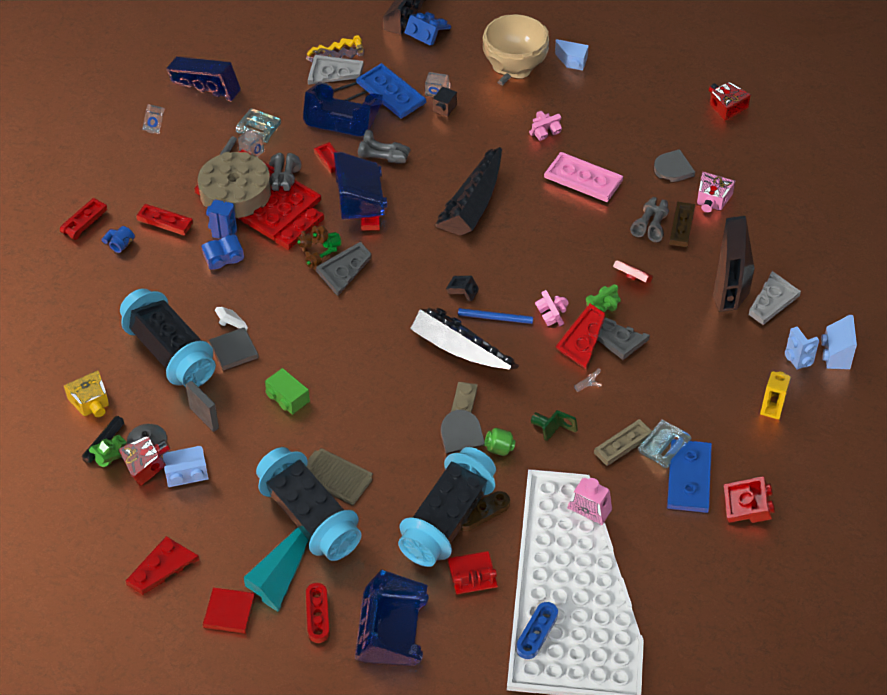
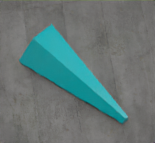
(274, 573)

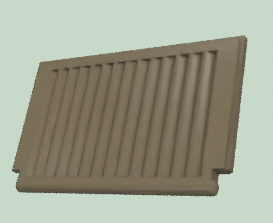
(339, 476)

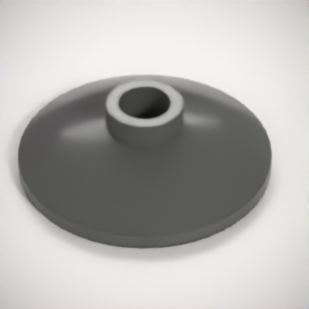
(152, 431)

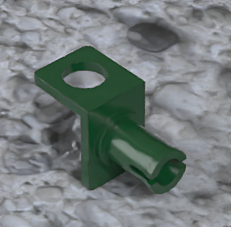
(551, 424)

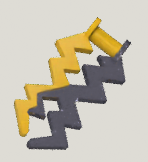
(357, 41)

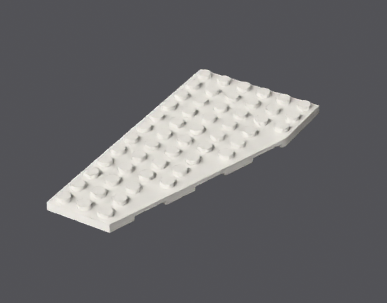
(572, 565)

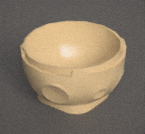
(515, 44)

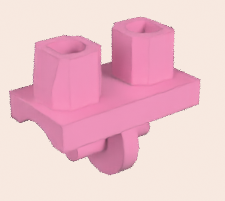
(544, 122)
(558, 305)

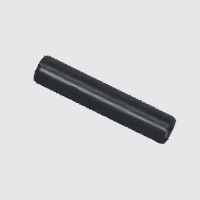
(108, 433)

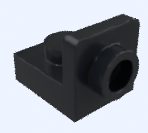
(463, 285)

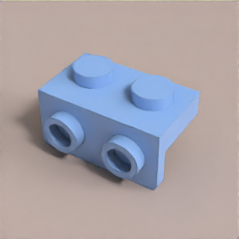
(800, 350)

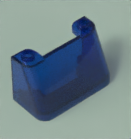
(339, 115)
(359, 187)
(390, 620)

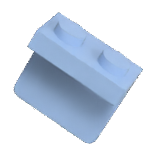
(185, 466)

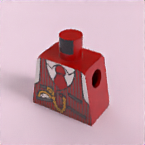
(728, 99)
(144, 458)

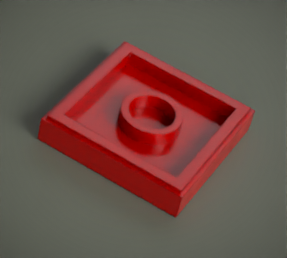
(229, 610)

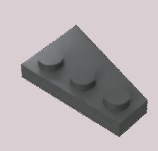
(344, 267)
(619, 339)

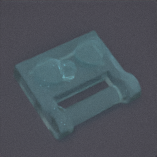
(260, 121)
(660, 439)

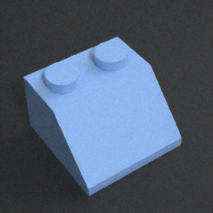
(839, 343)

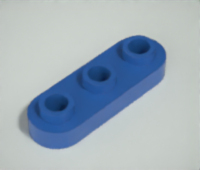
(537, 623)

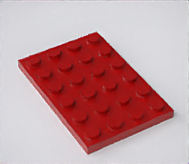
(281, 208)

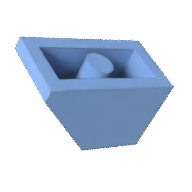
(571, 54)

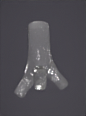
(589, 381)

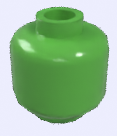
(499, 441)

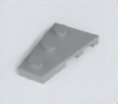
(334, 69)
(773, 298)

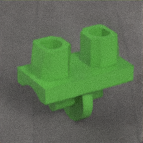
(606, 299)
(108, 450)

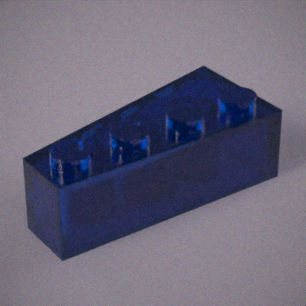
(205, 76)

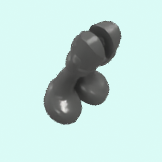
(371, 148)
(286, 178)
(655, 230)

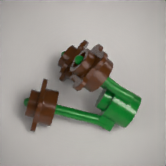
(320, 235)

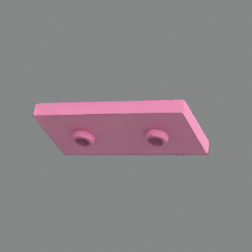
(583, 176)

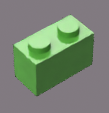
(287, 391)

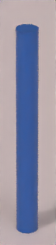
(495, 316)

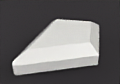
(230, 317)

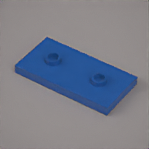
(396, 93)
(690, 477)

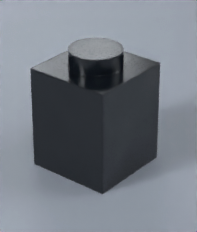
(444, 101)

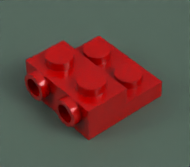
(749, 500)

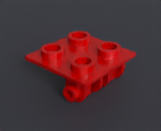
(472, 572)

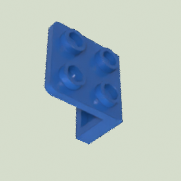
(425, 27)

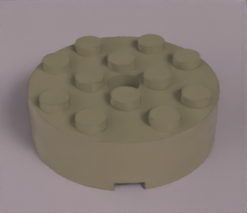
(236, 180)

